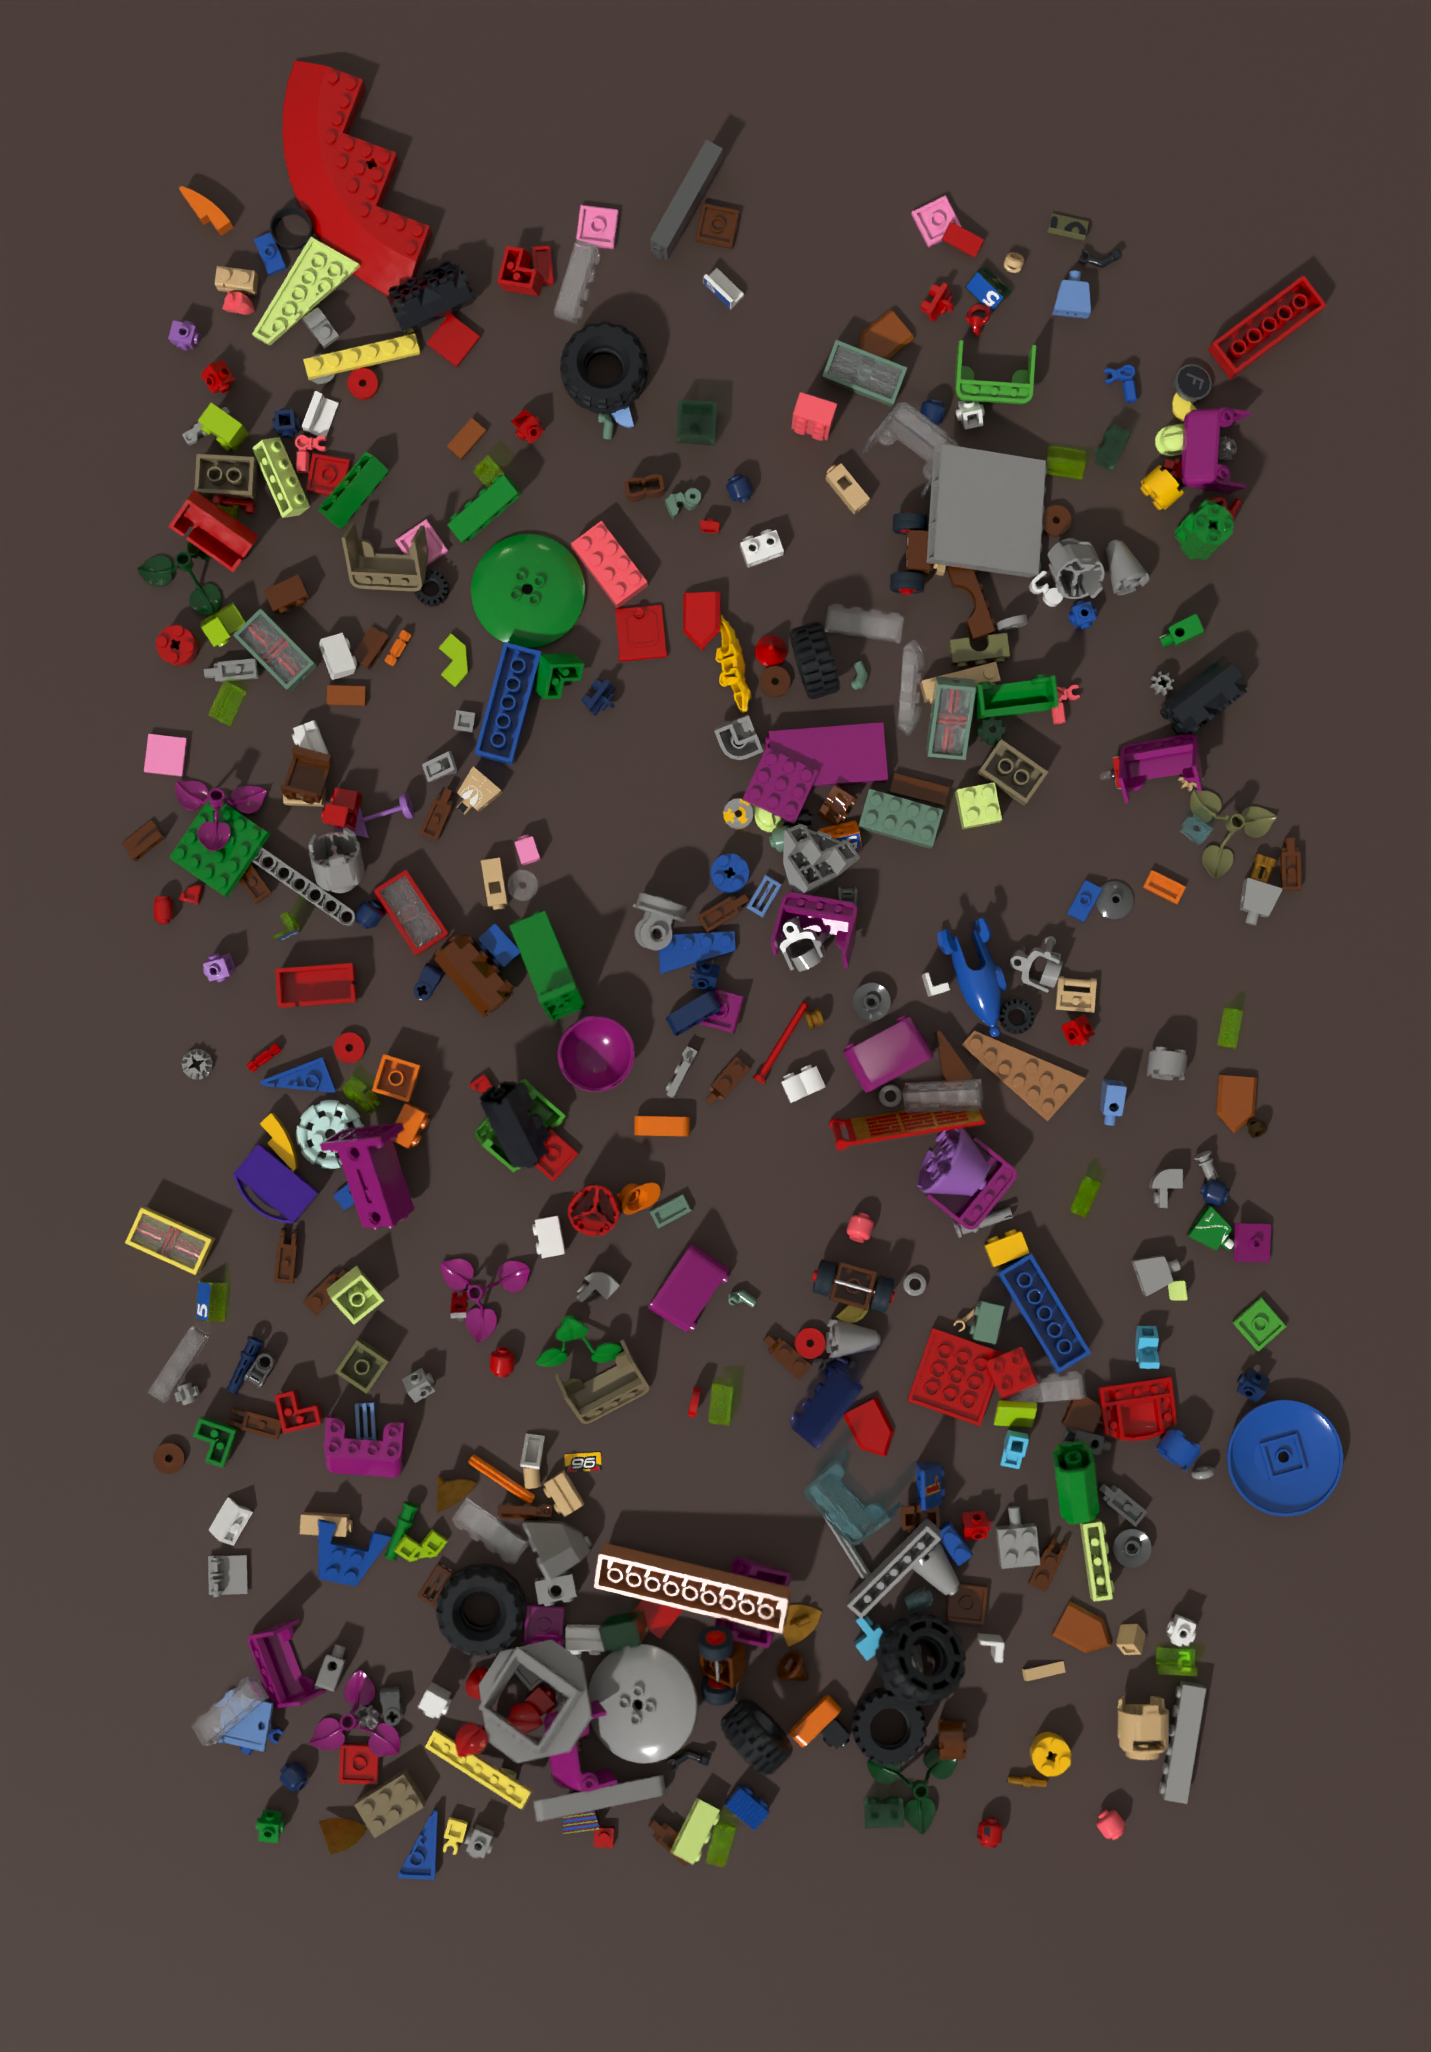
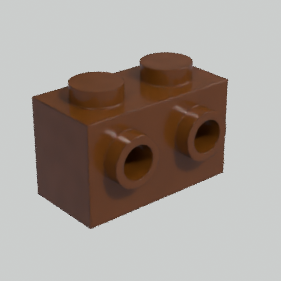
(287, 594)

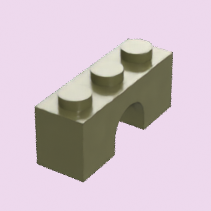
(962, 653)

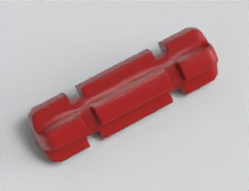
(264, 1057)

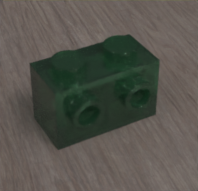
(1110, 451)
(883, 1812)

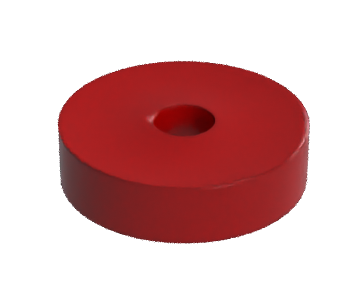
(369, 389)
(341, 1051)
(810, 1334)
(694, 1402)

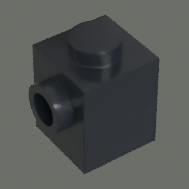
(835, 1734)

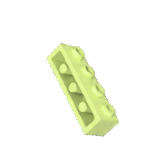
(281, 477)
(1096, 1560)

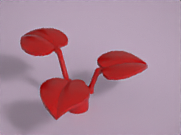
(472, 1739)

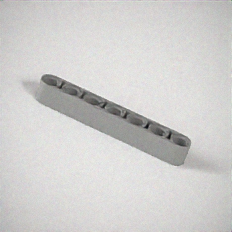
(308, 889)
(600, 1798)

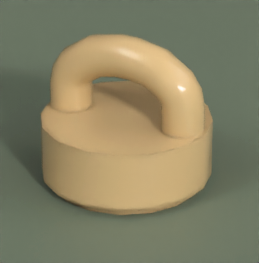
(1014, 260)

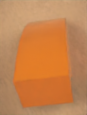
(207, 210)

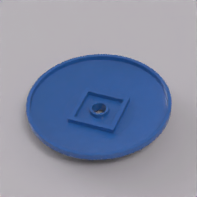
(1311, 1465)

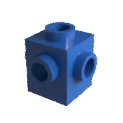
(1082, 621)

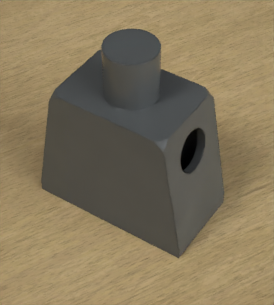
(1093, 1440)

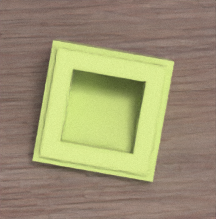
(1177, 1290)

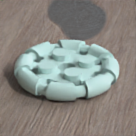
(319, 1130)

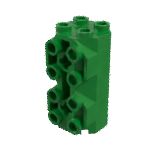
(1204, 530)
(1076, 1482)

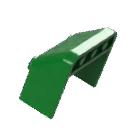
(1016, 697)

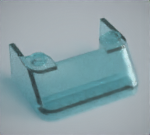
(842, 1508)

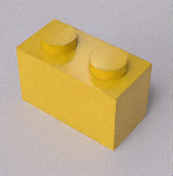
(1006, 1248)

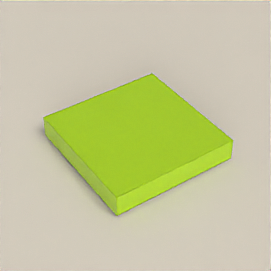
(1015, 1413)

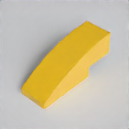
(280, 1141)

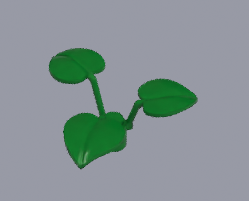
(573, 1329)

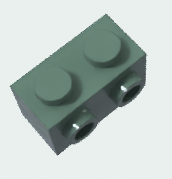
(986, 1322)

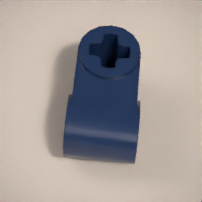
(430, 979)

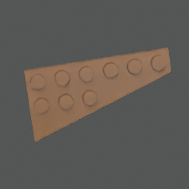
(1031, 1078)

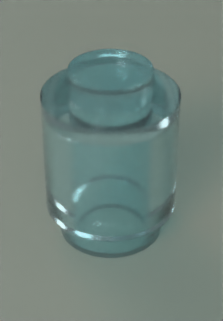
(919, 1599)

